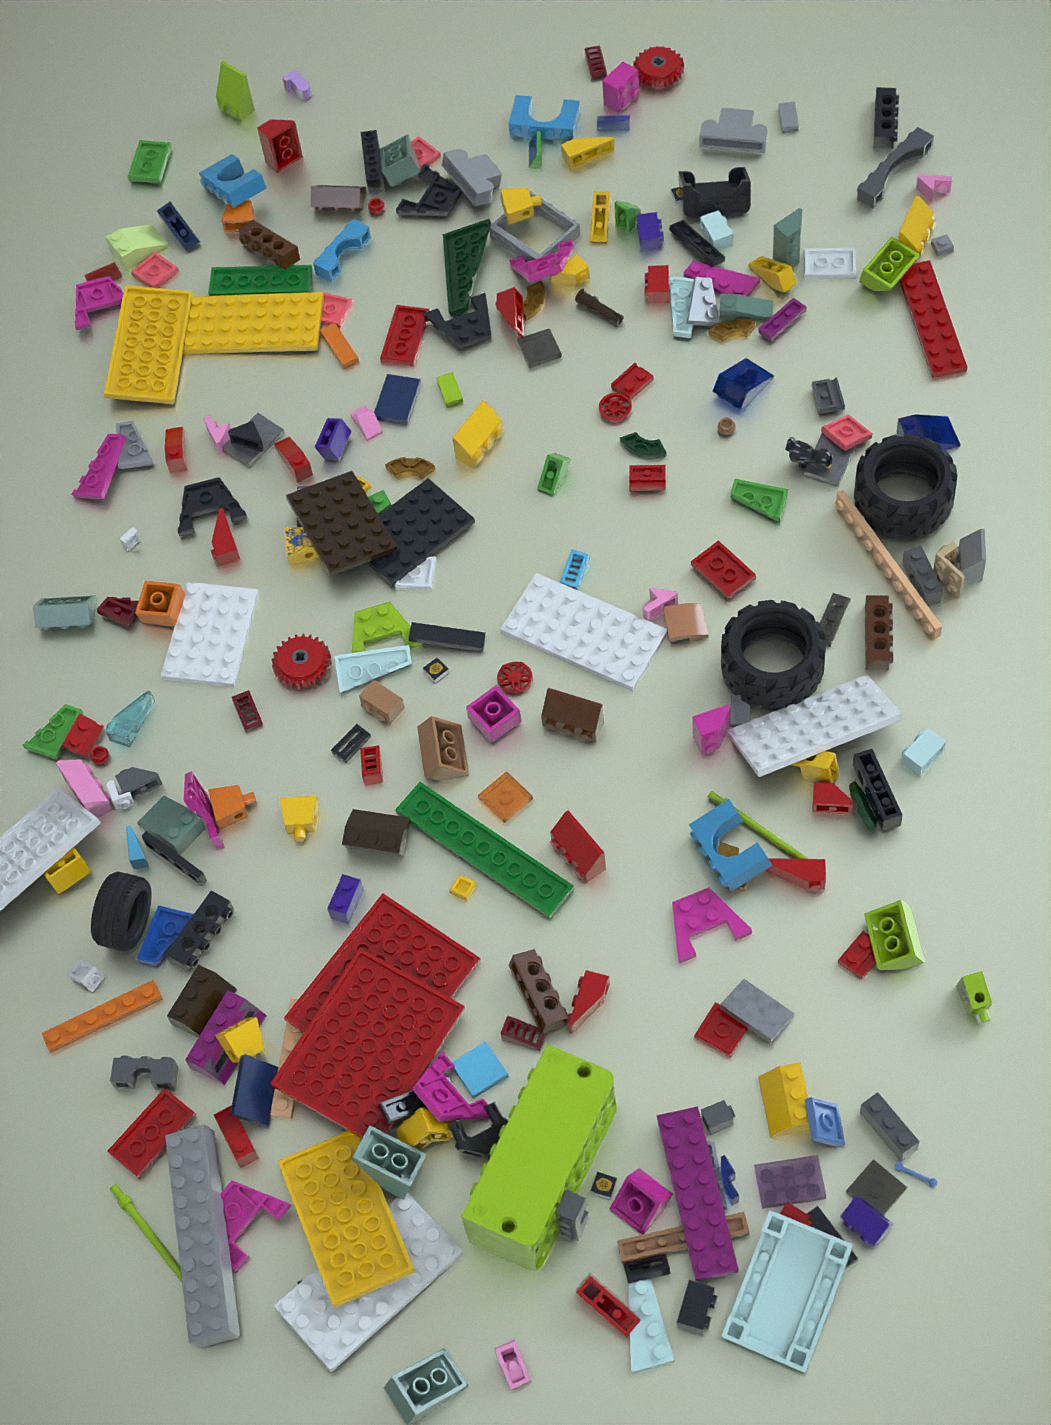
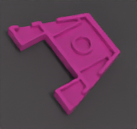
(544, 266)
(93, 297)
(199, 801)
(699, 914)
(442, 1096)
(240, 1208)

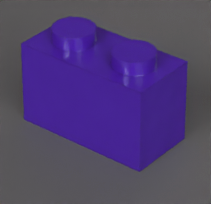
(648, 231)
(333, 439)
(345, 899)
(866, 1220)

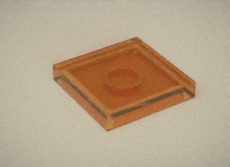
(505, 797)

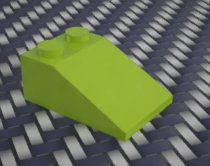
(234, 92)

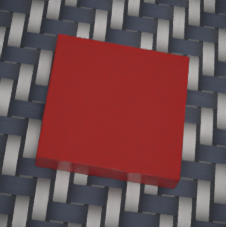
(721, 1031)

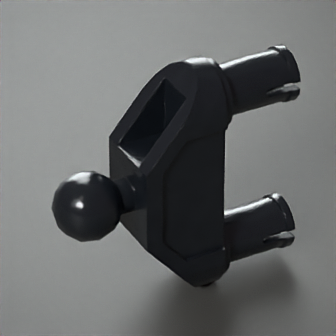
(481, 1143)

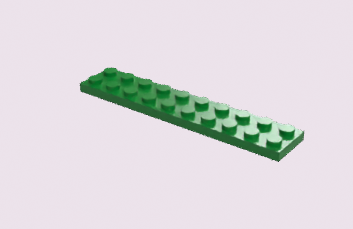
(485, 850)

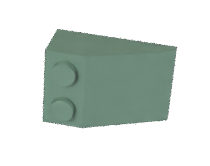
(399, 161)
(172, 824)
(388, 1161)
(425, 1386)

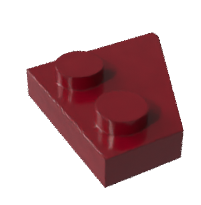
(119, 610)

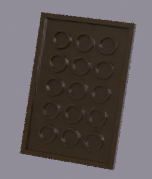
(341, 523)

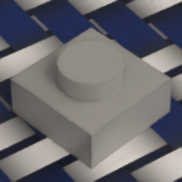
(942, 245)

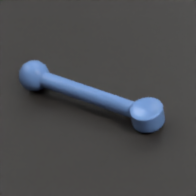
(899, 1167)

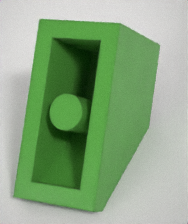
(626, 215)
(553, 472)

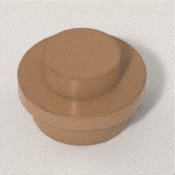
(726, 426)

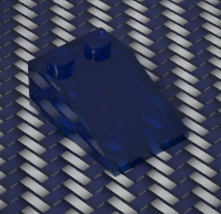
(742, 383)
(929, 426)

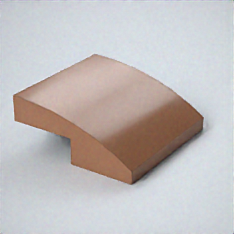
(685, 621)

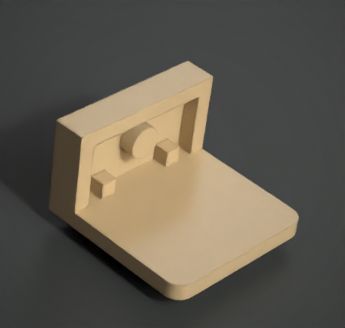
(946, 571)

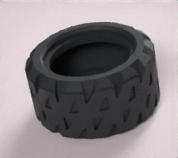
(909, 455)
(779, 621)

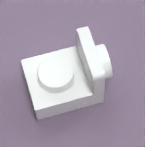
(120, 800)
(86, 974)

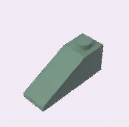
(744, 306)

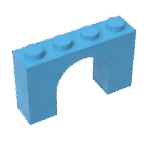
(560, 128)
(220, 181)
(734, 869)

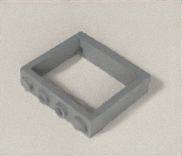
(515, 246)

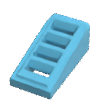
(584, 557)
(135, 851)

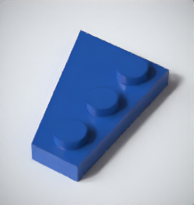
(161, 934)

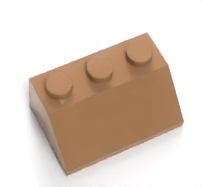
(442, 749)

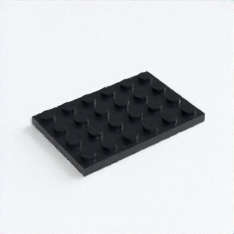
(420, 527)

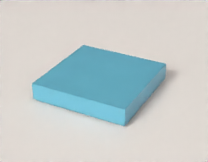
(479, 1069)

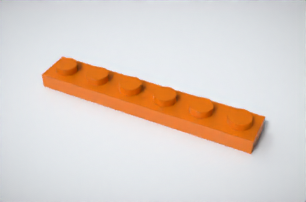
(101, 1016)

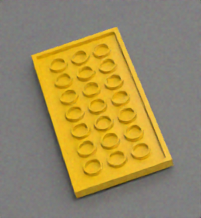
(254, 323)
(148, 345)
(345, 1219)

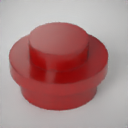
(376, 205)
(99, 755)

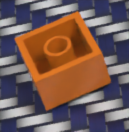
(160, 603)

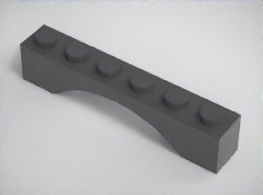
(913, 147)

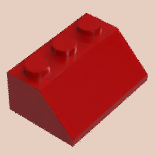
(280, 143)
(578, 847)

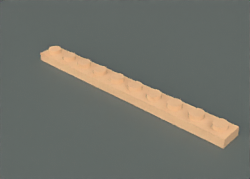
(890, 567)

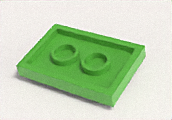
(149, 161)

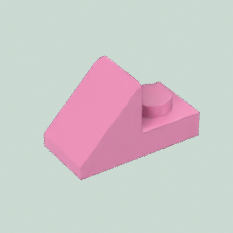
(933, 183)
(366, 422)
(218, 434)
(660, 599)
(512, 1364)

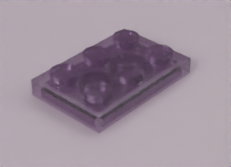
(790, 1181)

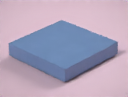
(824, 1122)

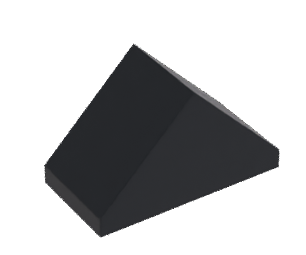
(246, 436)

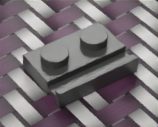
(828, 395)

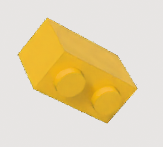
(67, 871)

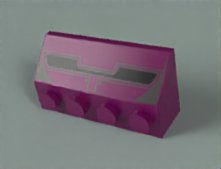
(207, 1053)

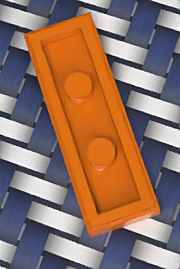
(339, 345)

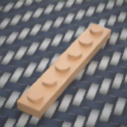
(282, 1104)

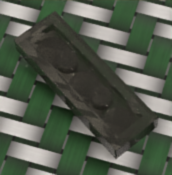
(834, 616)

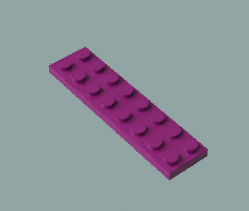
(697, 1194)

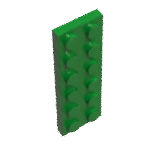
(260, 280)

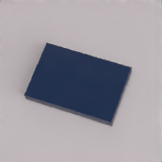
(397, 398)
(253, 1091)

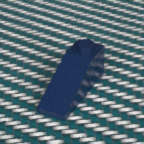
(177, 226)

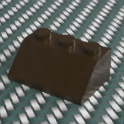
(376, 832)
(198, 1000)

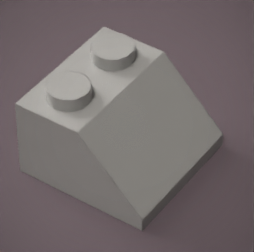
(972, 556)

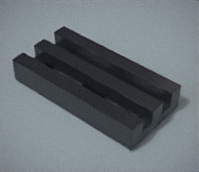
(353, 745)
(646, 1268)

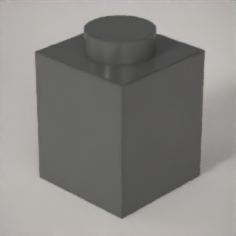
(717, 1117)

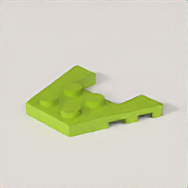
(378, 624)

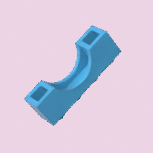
(352, 237)

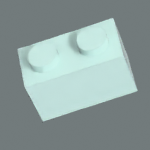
(716, 230)
(923, 751)

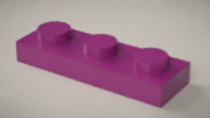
(782, 319)

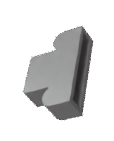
(734, 132)
(473, 175)

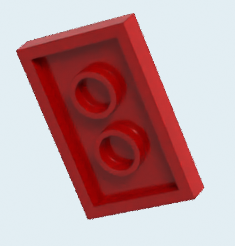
(723, 570)

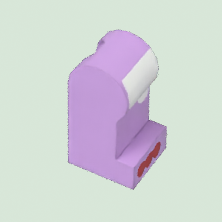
(298, 84)

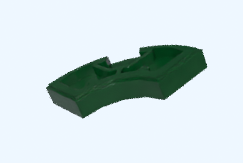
(643, 447)
(864, 810)

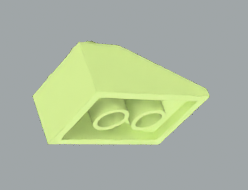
(135, 244)

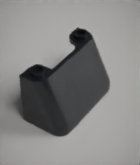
(727, 197)

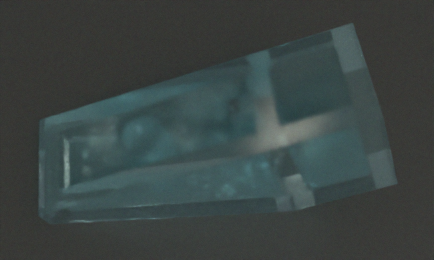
(128, 722)

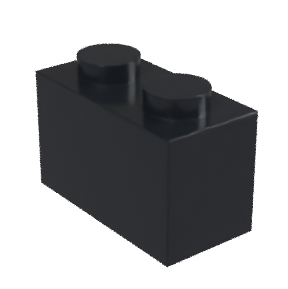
(696, 1308)

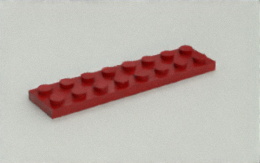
(932, 320)

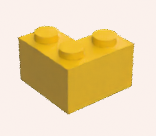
(423, 1129)

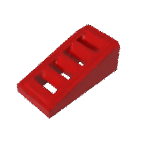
(371, 776)

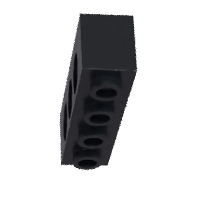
(884, 119)
(372, 162)
(877, 790)
(200, 921)

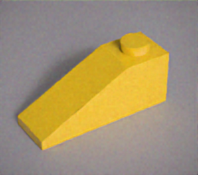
(586, 149)
(600, 216)
(776, 274)

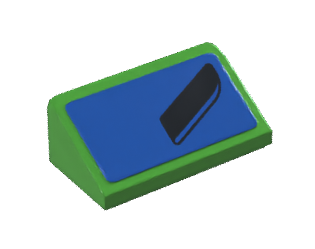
(535, 151)

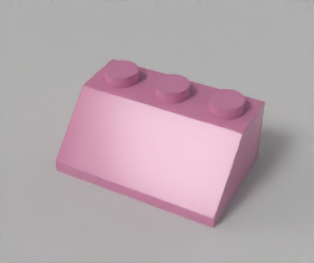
(85, 787)

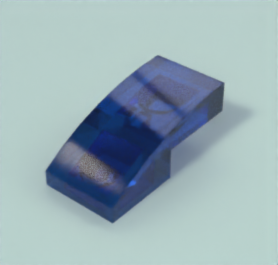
(727, 1176)

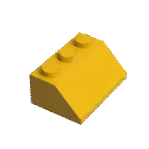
(917, 226)
(477, 434)
(784, 1100)

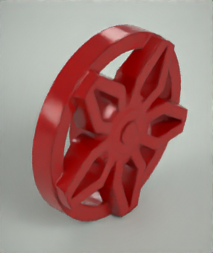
(615, 407)
(514, 677)

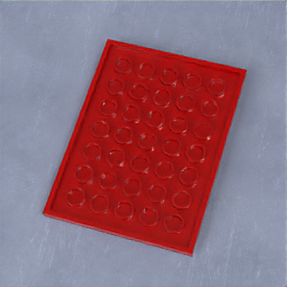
(401, 941)
(367, 1044)

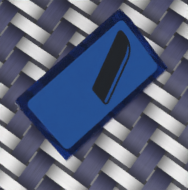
(613, 122)

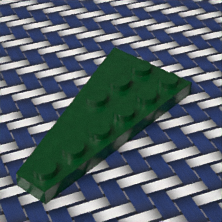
(462, 260)

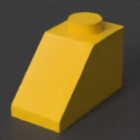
(573, 274)

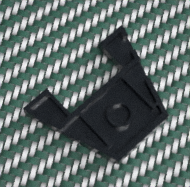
(437, 199)
(465, 329)
(204, 499)

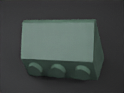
(788, 239)
(64, 612)

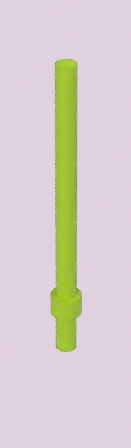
(761, 830)
(126, 1204)

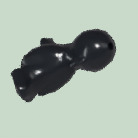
(805, 454)

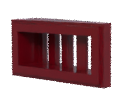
(595, 53)
(241, 698)
(512, 1037)

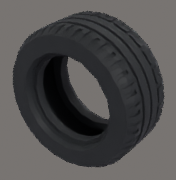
(121, 911)

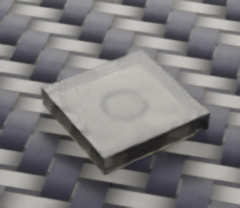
(539, 348)
(877, 1187)

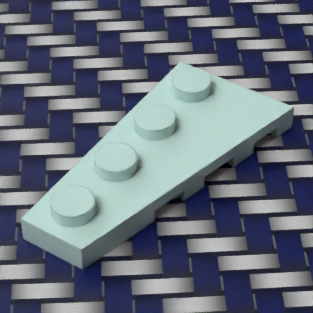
(680, 302)
(365, 666)
(649, 1338)

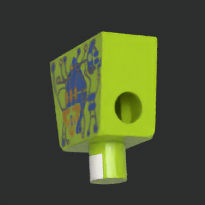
(973, 988)

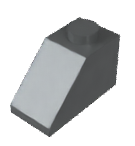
(138, 781)

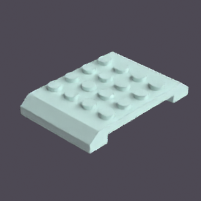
(787, 1291)

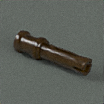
(593, 303)

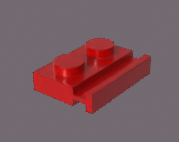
(632, 381)
(647, 477)
(82, 736)
(859, 956)

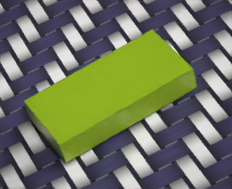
(449, 389)

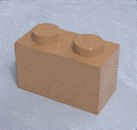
(381, 702)

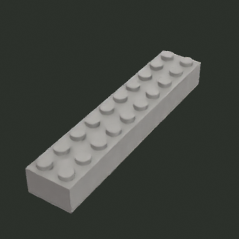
(202, 1237)

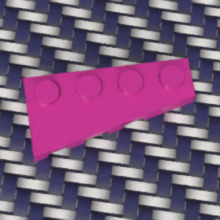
(723, 280)
(98, 478)

